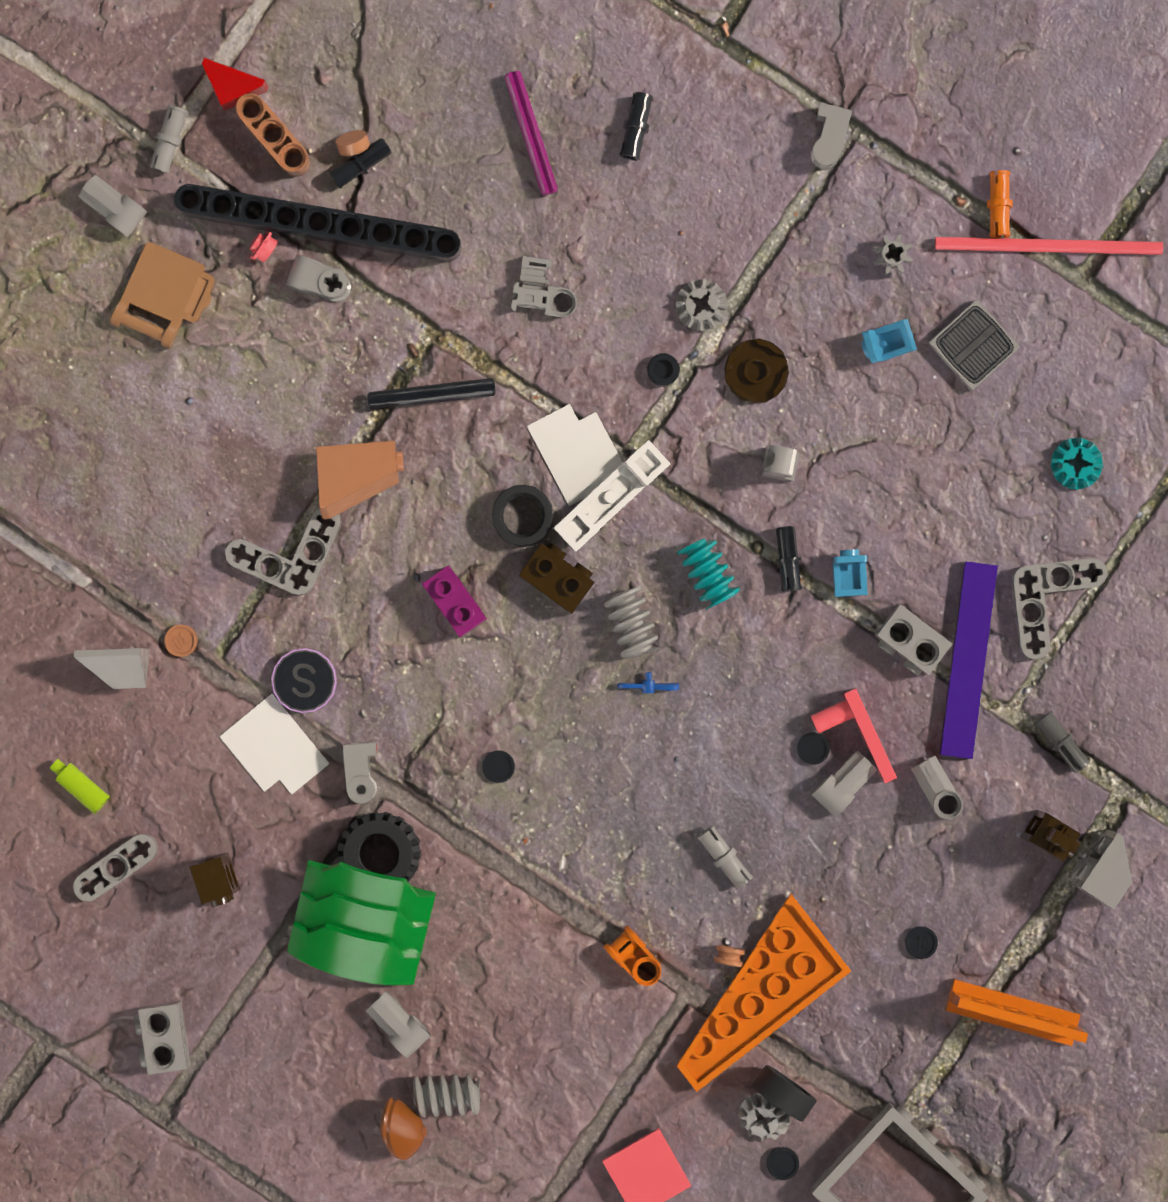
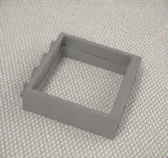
(923, 1138)

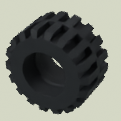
(384, 824)

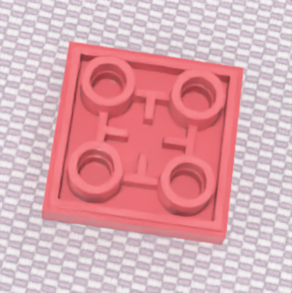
(647, 1170)

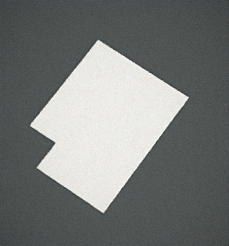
(575, 451)
(274, 747)

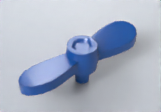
(649, 685)

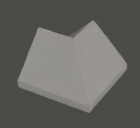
(117, 666)

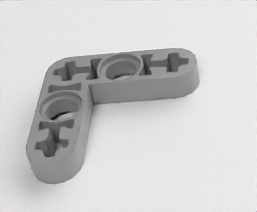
(286, 566)
(1044, 585)

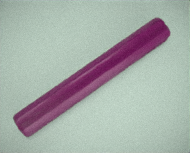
(531, 133)

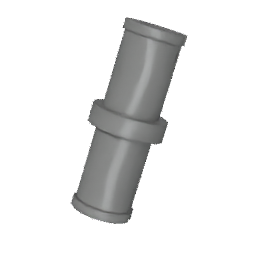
(168, 138)
(724, 857)

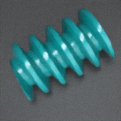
(708, 572)

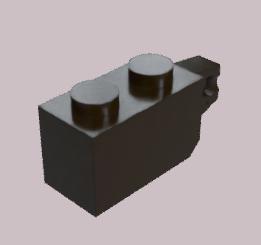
(1051, 836)

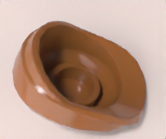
(401, 1129)

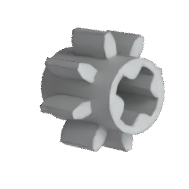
(895, 246)

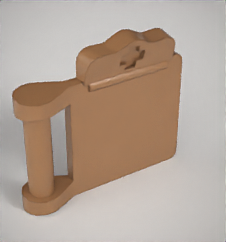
(166, 287)

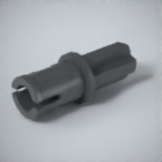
(1062, 742)

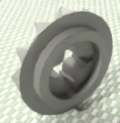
(686, 308)
(750, 1110)

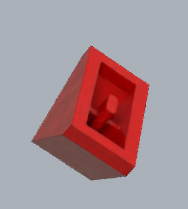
(232, 83)

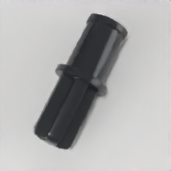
(360, 163)
(788, 558)

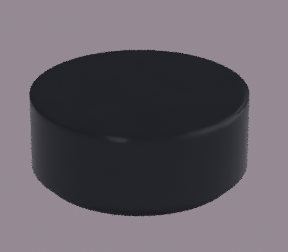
(663, 369)

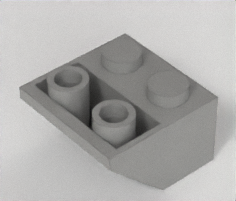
(1105, 871)

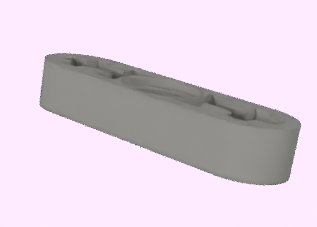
(91, 874)

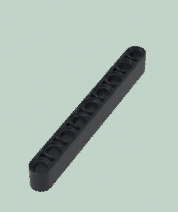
(305, 213)

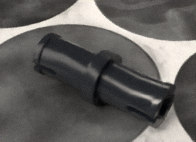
(636, 126)

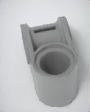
(313, 279)

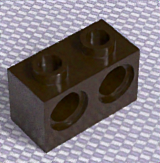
(215, 880)

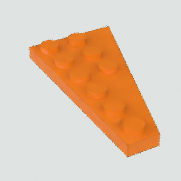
(776, 982)

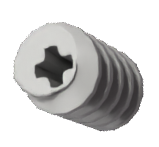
(631, 623)
(446, 1095)

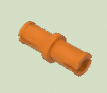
(999, 204)

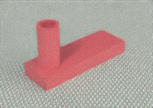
(853, 708)

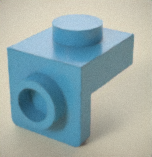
(888, 341)
(849, 574)

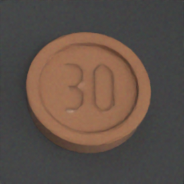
(181, 640)

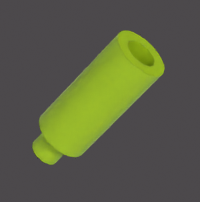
(80, 786)

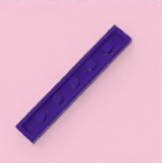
(968, 660)

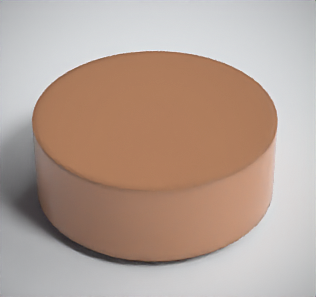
(352, 143)

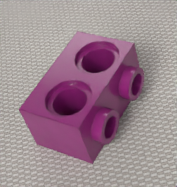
(454, 601)

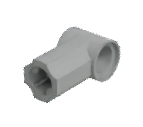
(116, 208)
(936, 785)
(839, 788)
(403, 1029)

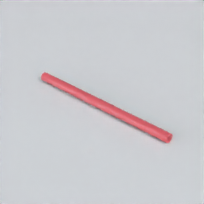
(1048, 245)

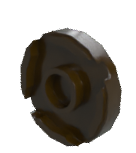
(756, 371)

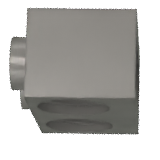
(917, 633)
(172, 1037)

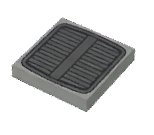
(974, 345)

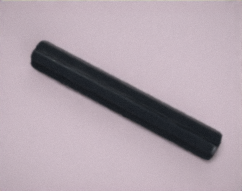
(431, 393)

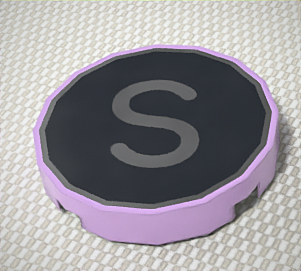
(304, 680)

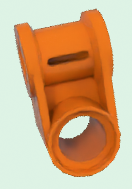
(633, 955)

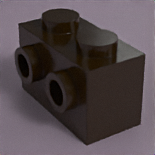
(558, 578)

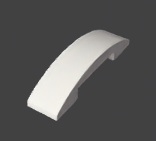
(611, 495)

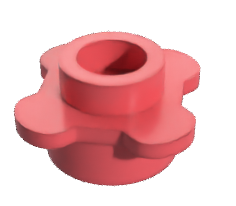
(262, 246)

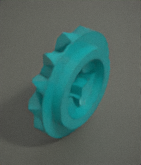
(1065, 473)

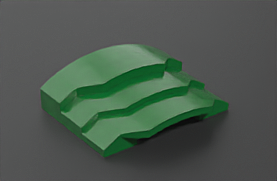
(360, 924)

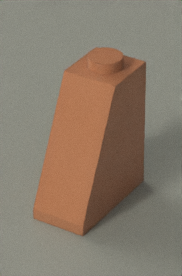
(355, 473)

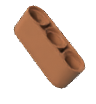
(265, 121)

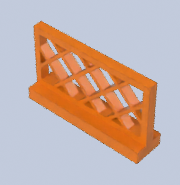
(1015, 1013)

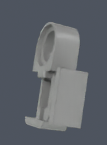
(535, 291)

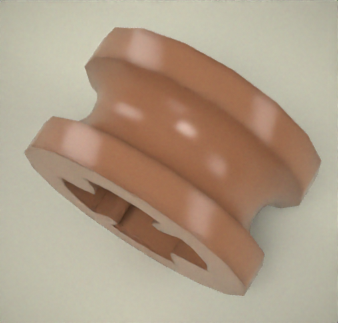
(729, 955)

